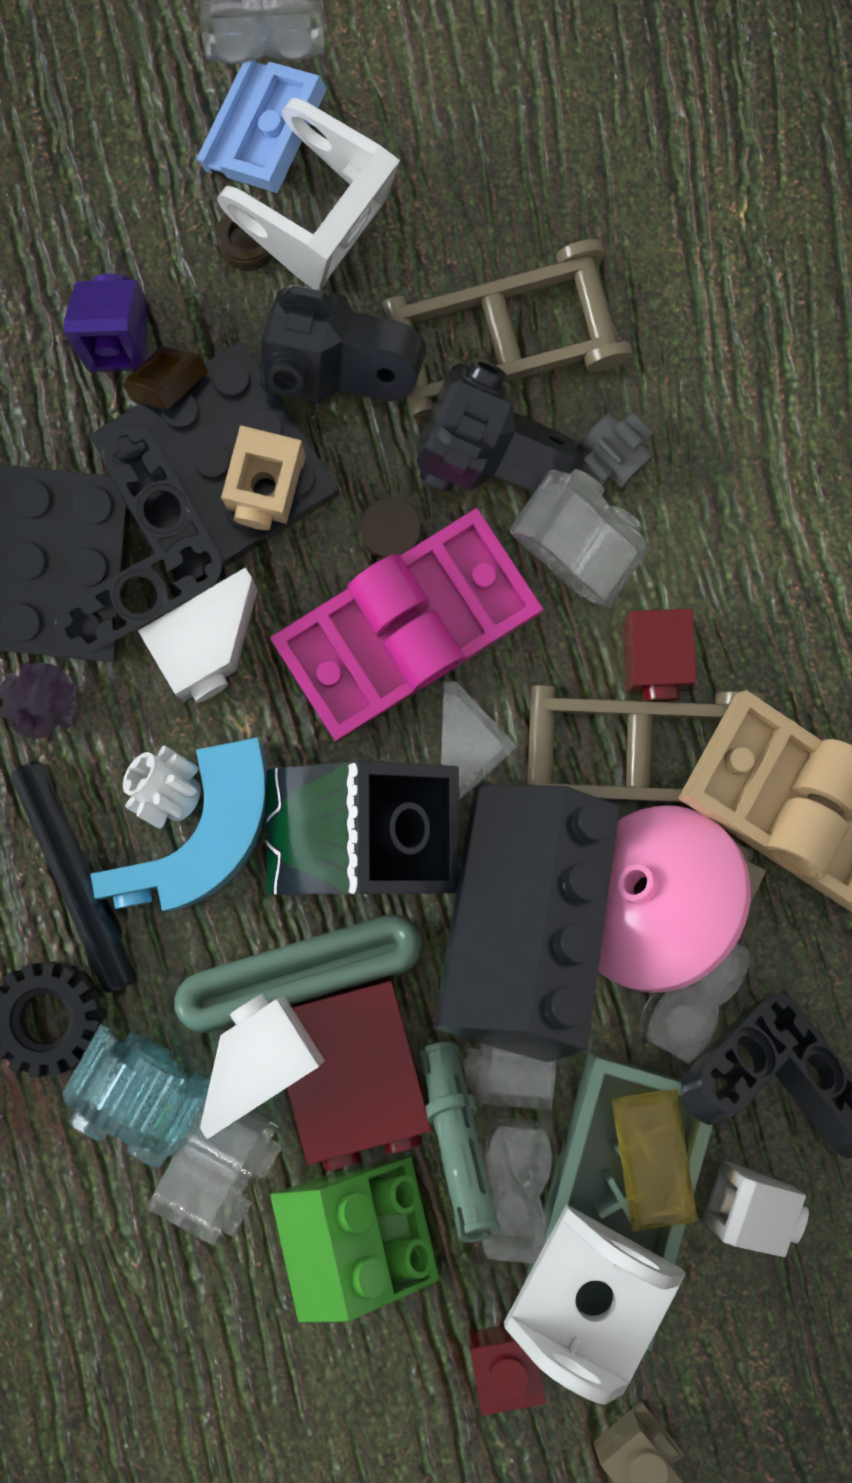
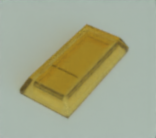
(654, 1160)

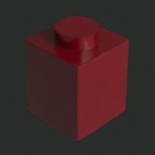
(659, 653)
(503, 1372)

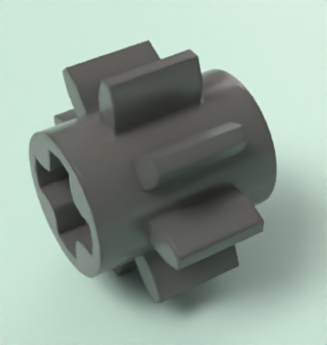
(616, 449)

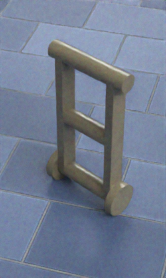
(573, 262)
(639, 738)

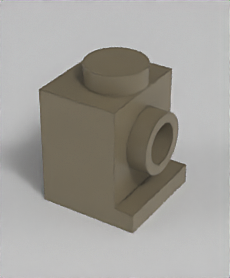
(639, 1449)

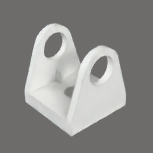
(351, 155)
(585, 1351)

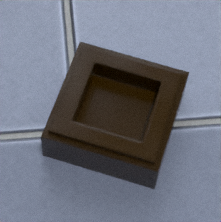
(165, 377)

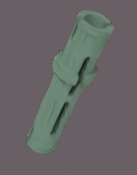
(453, 1116)

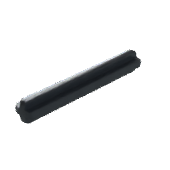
(73, 876)

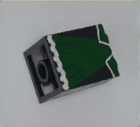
(363, 829)

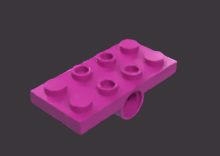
(406, 624)

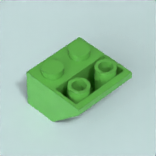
(354, 1240)

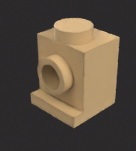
(257, 457)

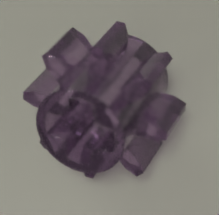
(38, 700)

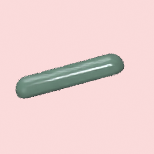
(300, 971)

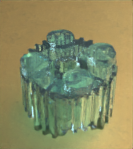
(134, 1095)

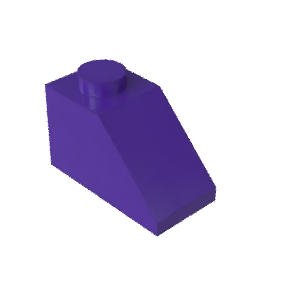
(108, 323)

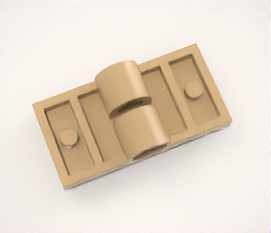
(780, 793)

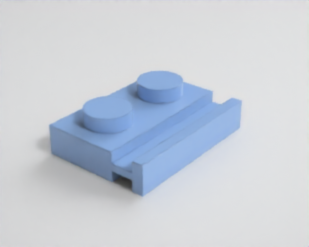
(249, 133)

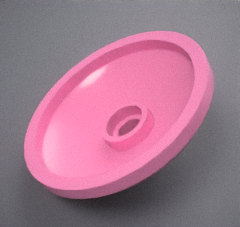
(691, 901)

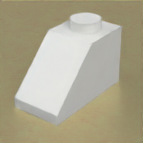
(203, 637)
(257, 1061)
(755, 1210)

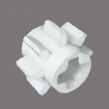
(161, 787)

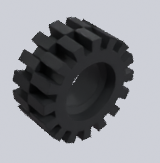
(84, 1012)

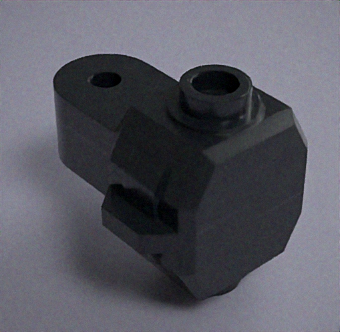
(323, 347)
(480, 436)

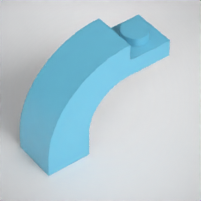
(220, 846)

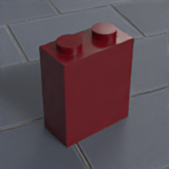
(366, 1086)

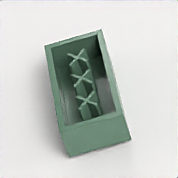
(591, 1168)

